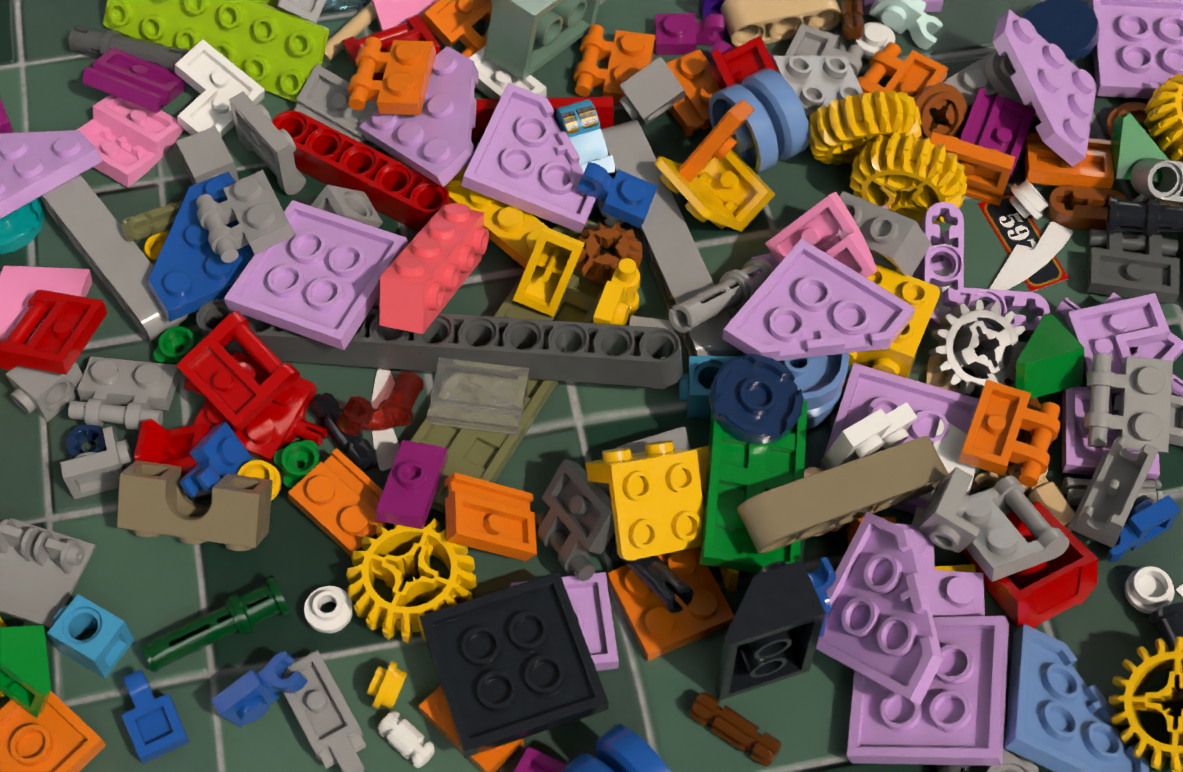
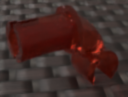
(390, 413)

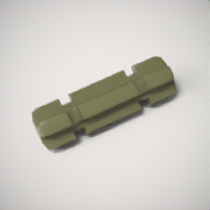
(150, 222)

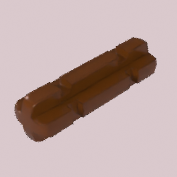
(852, 19)
(735, 728)

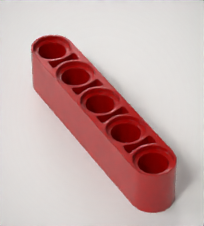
(349, 164)

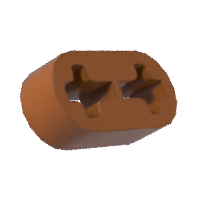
(1085, 204)

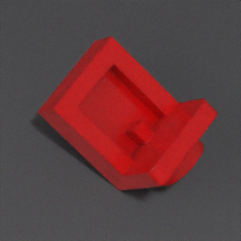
(741, 62)
(169, 446)

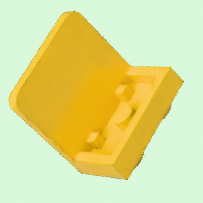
(722, 192)
(901, 354)
(652, 498)

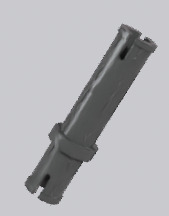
(99, 42)

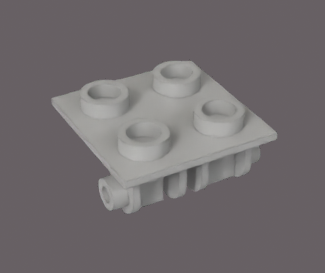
(818, 79)
(38, 570)

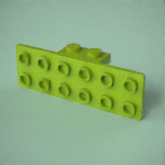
(252, 34)

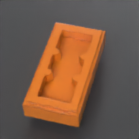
(718, 141)

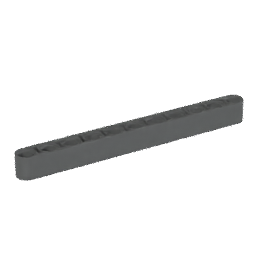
(501, 342)

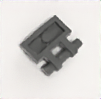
(1133, 273)
(584, 511)

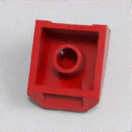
(1046, 588)

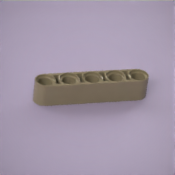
(841, 494)

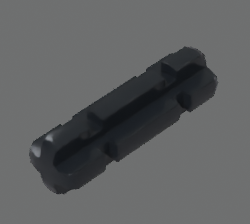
(359, 450)

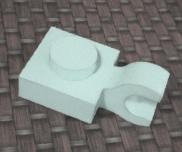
(908, 15)

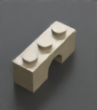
(155, 504)

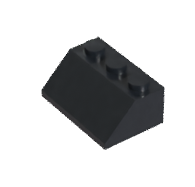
(771, 631)

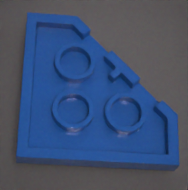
(187, 268)

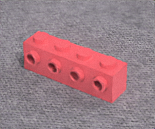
(432, 268)

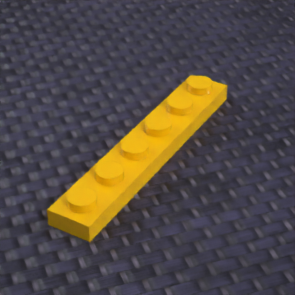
(508, 226)

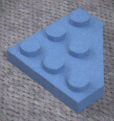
(1056, 715)

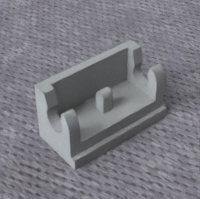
(1112, 492)

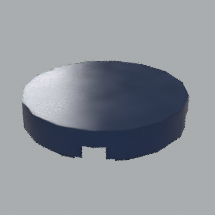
(1067, 24)
(743, 404)

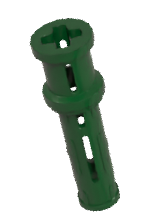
(238, 615)

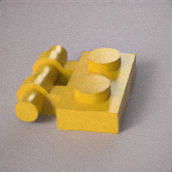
(619, 296)

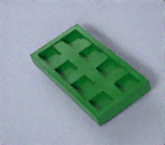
(736, 474)

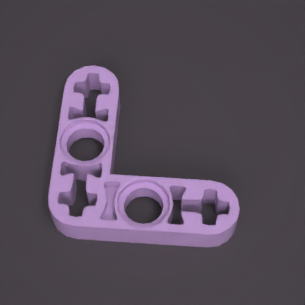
(958, 293)

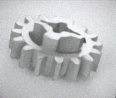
(969, 335)

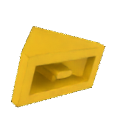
(548, 271)

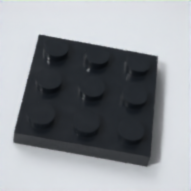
(513, 664)

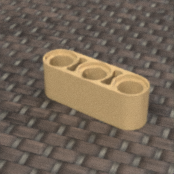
(776, 18)

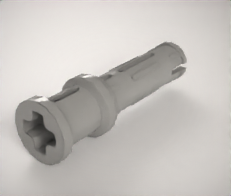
(732, 291)

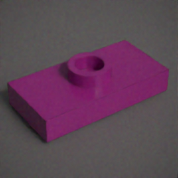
(412, 484)

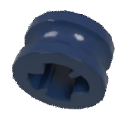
(81, 435)

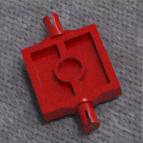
(276, 424)

